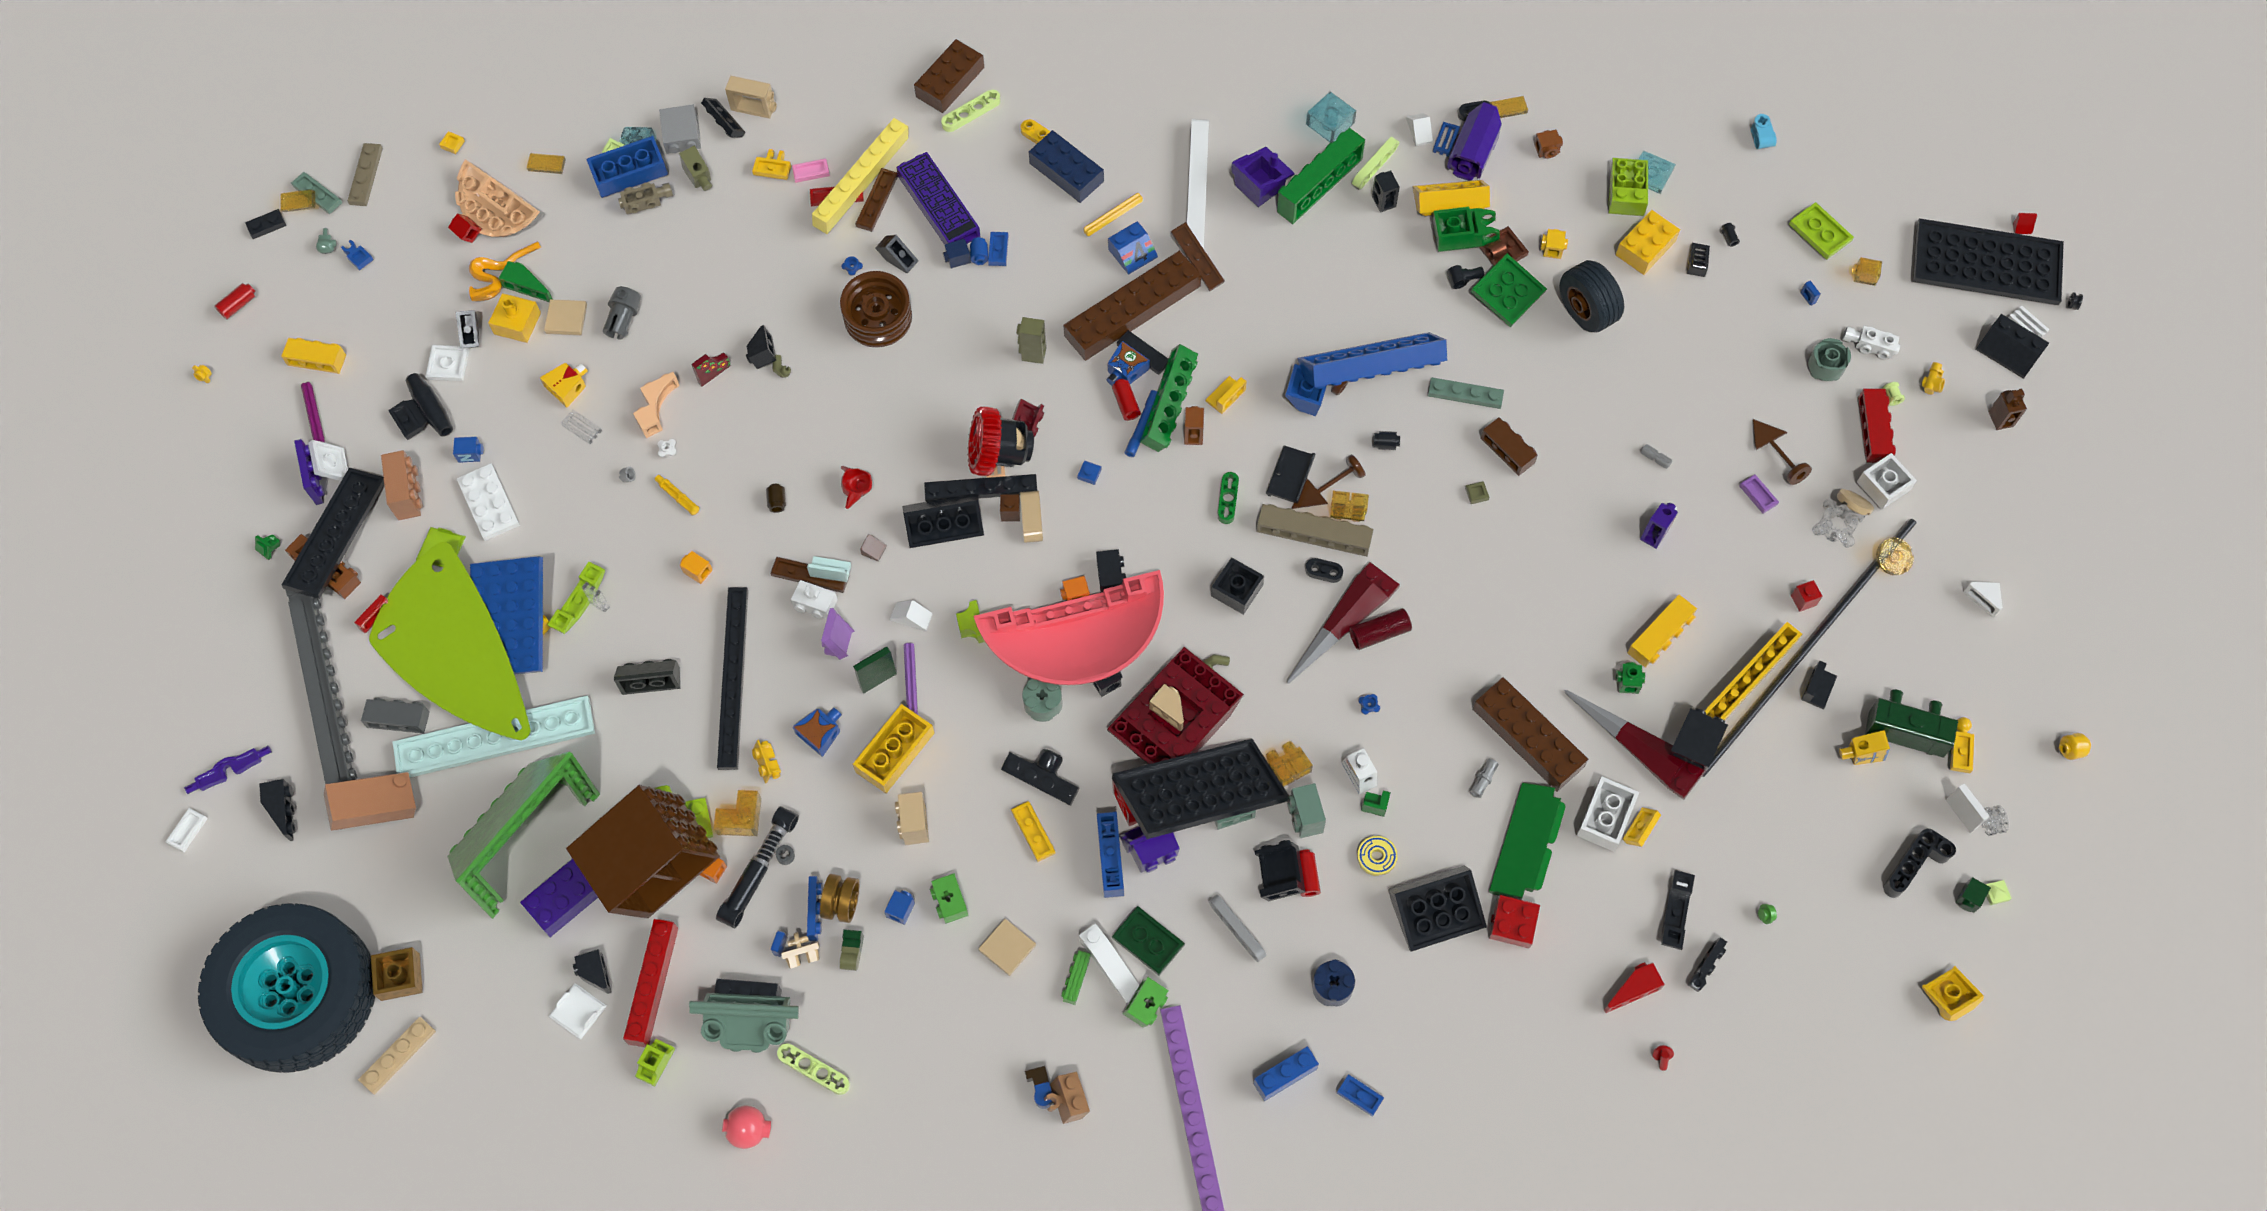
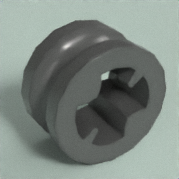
(782, 849)

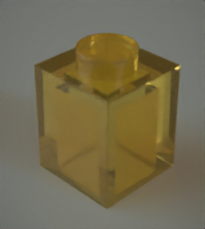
(1867, 271)

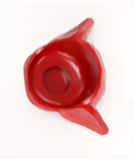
(855, 484)

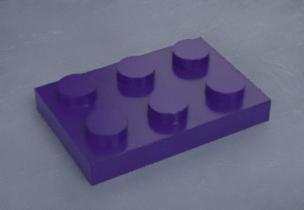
(309, 479)

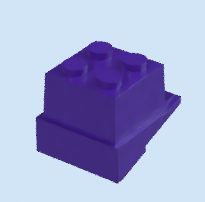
(1260, 175)
(1152, 851)

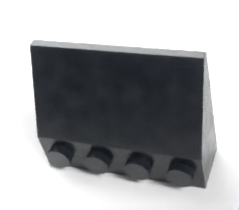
(1438, 908)

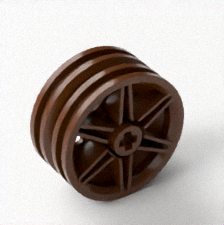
(876, 309)

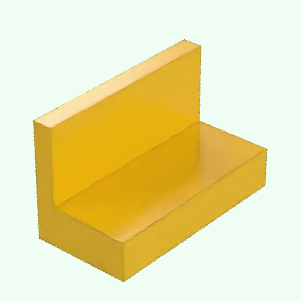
(1227, 394)

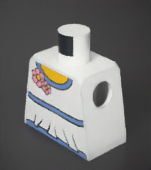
(1359, 768)

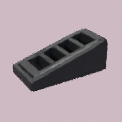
(1698, 270)

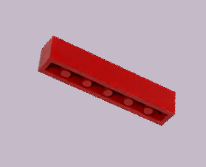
(650, 983)

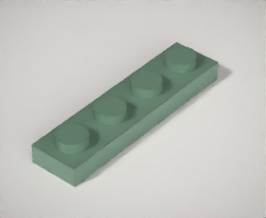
(1466, 393)

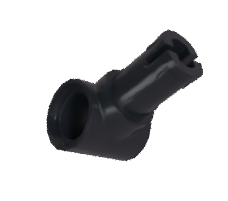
(1460, 277)

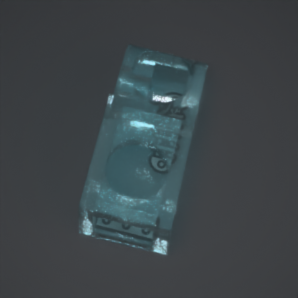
(634, 134)

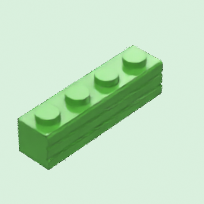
(1076, 978)

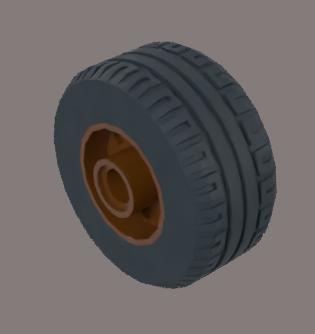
(1591, 296)

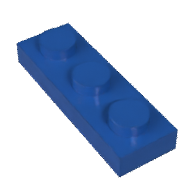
(813, 926)

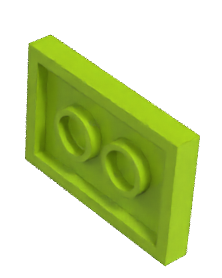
(1821, 230)

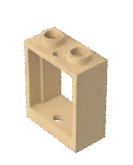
(740, 86)

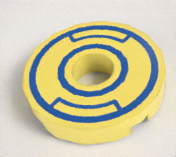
(1381, 845)

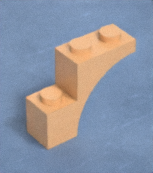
(654, 394)

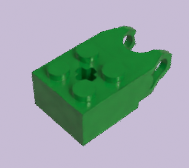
(1463, 228)

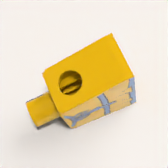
(1867, 748)

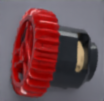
(997, 442)

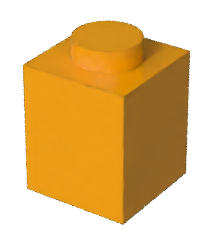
(695, 567)

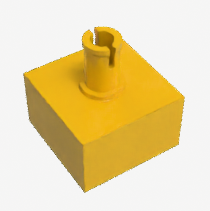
(514, 318)

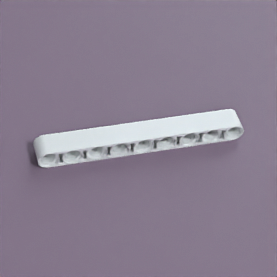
(1198, 178)

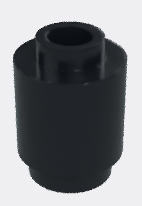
(1386, 440)

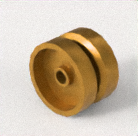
(839, 898)

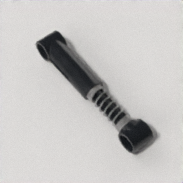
(733, 909)

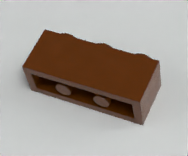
(1509, 446)

